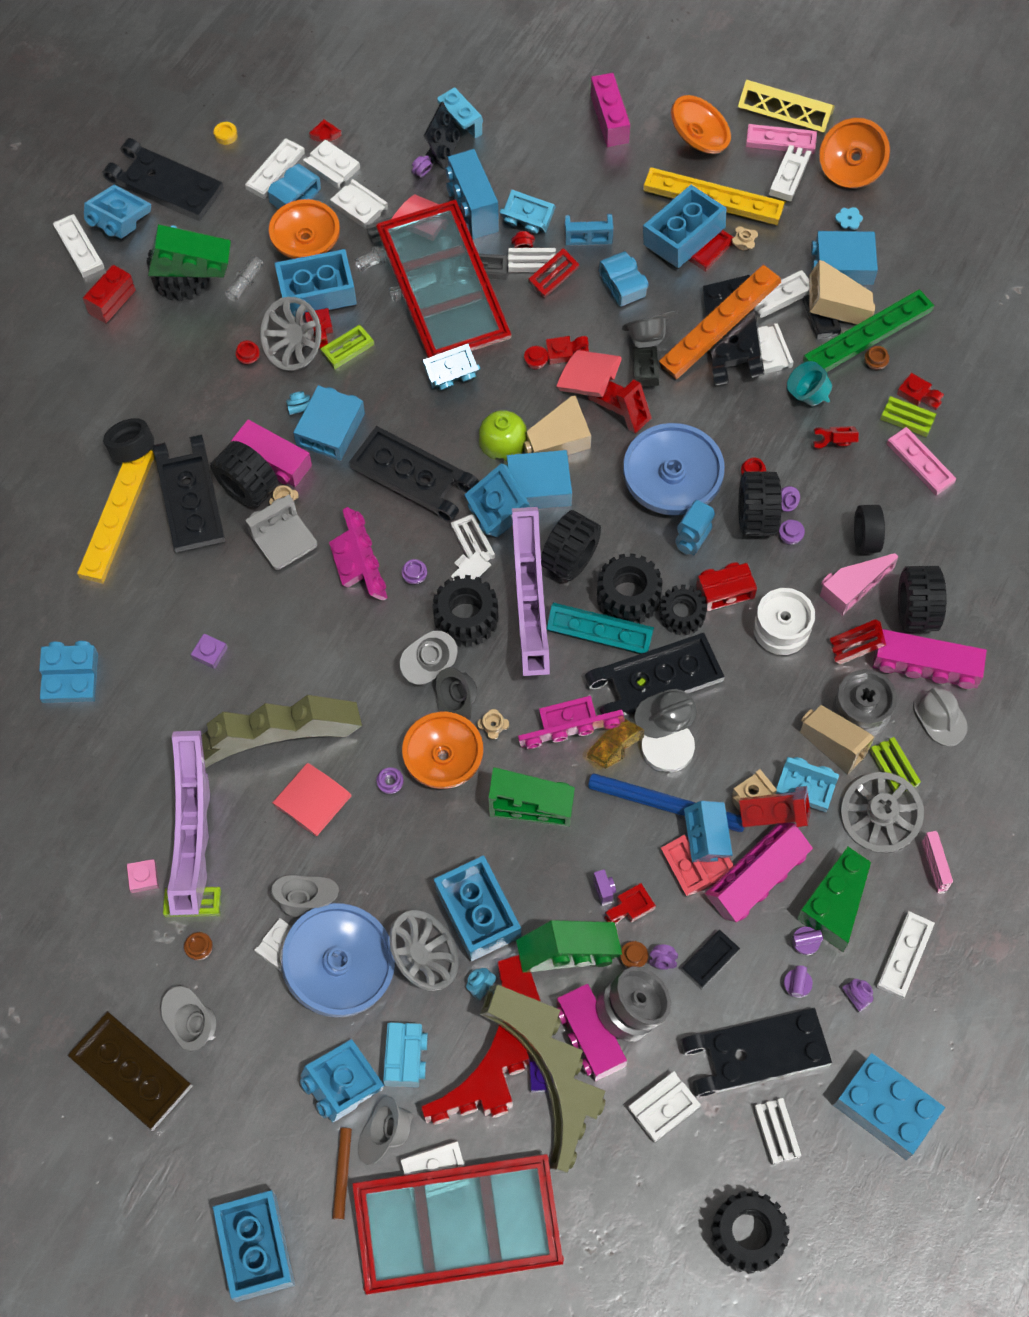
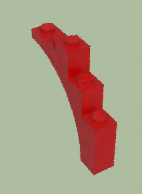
(487, 1083)

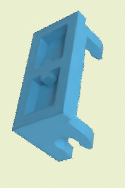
(589, 232)
(708, 831)

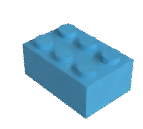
(473, 193)
(684, 226)
(318, 279)
(477, 908)
(889, 1107)
(253, 1246)

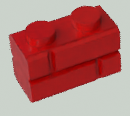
(109, 294)
(726, 585)

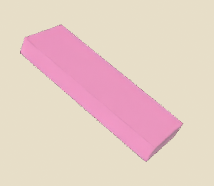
(780, 138)
(921, 461)

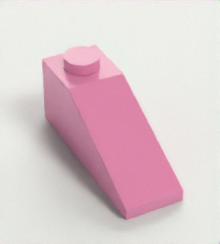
(855, 581)

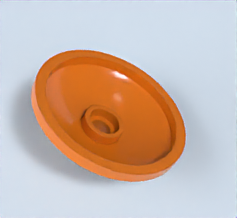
(700, 124)
(852, 138)
(304, 228)
(439, 735)

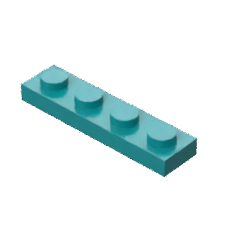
(600, 628)

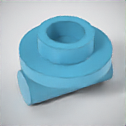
(297, 402)
(479, 982)

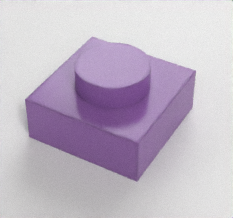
(209, 651)
(604, 886)

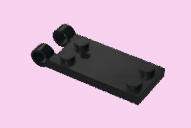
(171, 186)
(747, 347)
(404, 465)
(191, 506)
(679, 665)
(772, 1051)

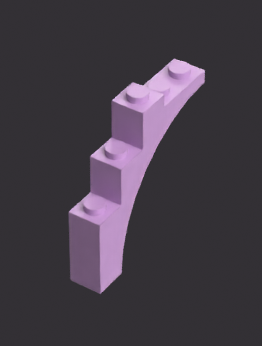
(529, 592)
(191, 827)

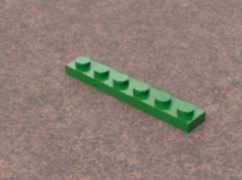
(871, 331)

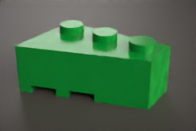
(188, 254)
(530, 798)
(837, 899)
(569, 945)

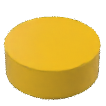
(225, 133)

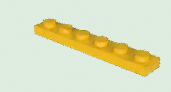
(735, 201)
(114, 519)

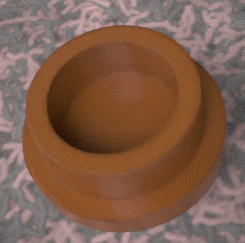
(877, 357)
(198, 946)
(634, 954)

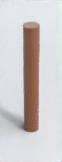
(342, 1174)

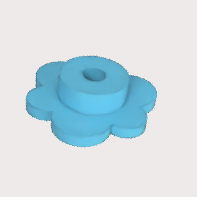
(849, 218)

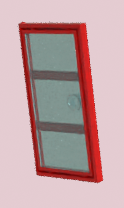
(443, 279)
(457, 1224)

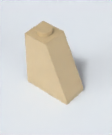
(838, 295)
(560, 430)
(836, 737)

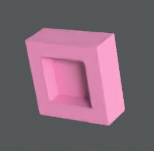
(142, 876)

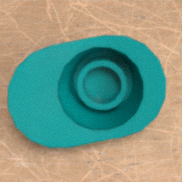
(810, 383)

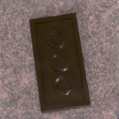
(130, 1071)

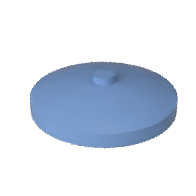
(672, 468)
(337, 960)

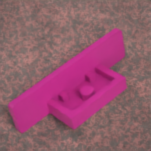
(355, 556)
(569, 719)

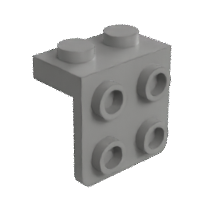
(280, 533)

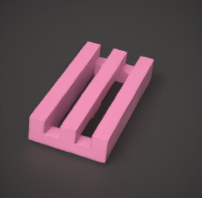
(937, 861)

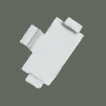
(474, 566)

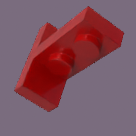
(626, 401)
(776, 808)

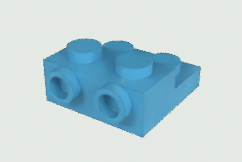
(115, 211)
(494, 499)
(68, 672)
(340, 1081)

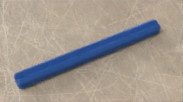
(651, 798)

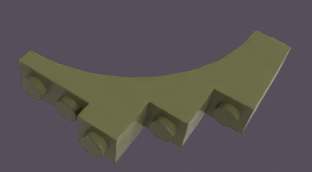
(272, 723)
(558, 1062)

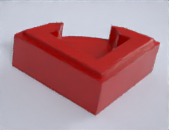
(325, 131)

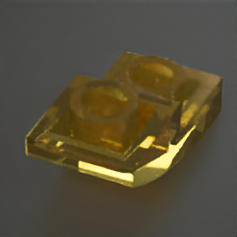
(612, 745)

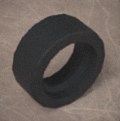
(133, 449)
(869, 528)

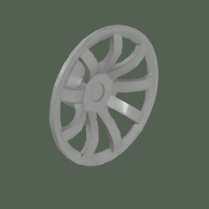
(295, 333)
(882, 811)
(417, 954)

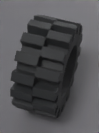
(683, 596)

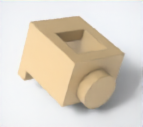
(757, 782)

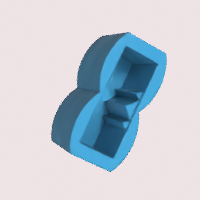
(295, 185)
(623, 278)
(694, 527)

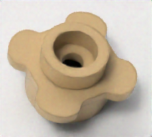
(747, 242)
(282, 491)
(496, 717)

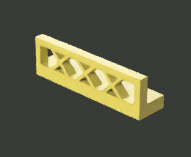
(788, 97)

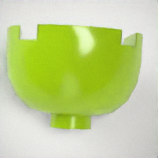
(502, 434)

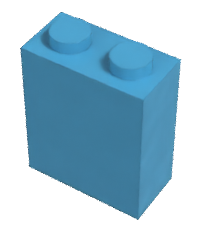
(849, 253)
(329, 422)
(543, 478)

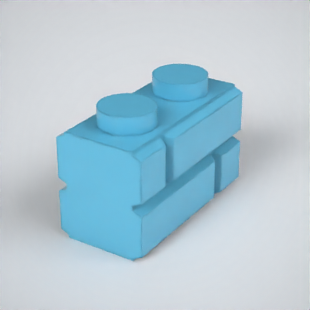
(403, 1055)

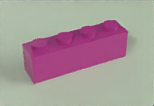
(931, 659)
(759, 871)

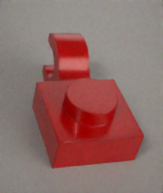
(325, 322)
(562, 349)
(919, 390)
(840, 435)
(632, 903)

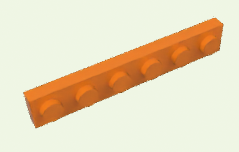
(720, 321)

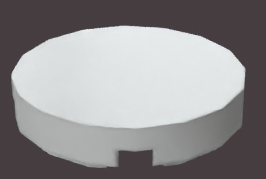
(669, 752)

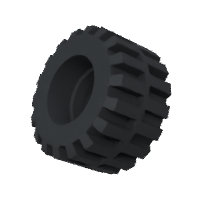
(178, 286)
(244, 474)
(760, 503)
(570, 545)
(629, 571)
(466, 592)
(922, 598)
(768, 1214)

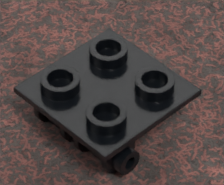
(441, 136)

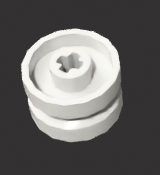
(784, 621)

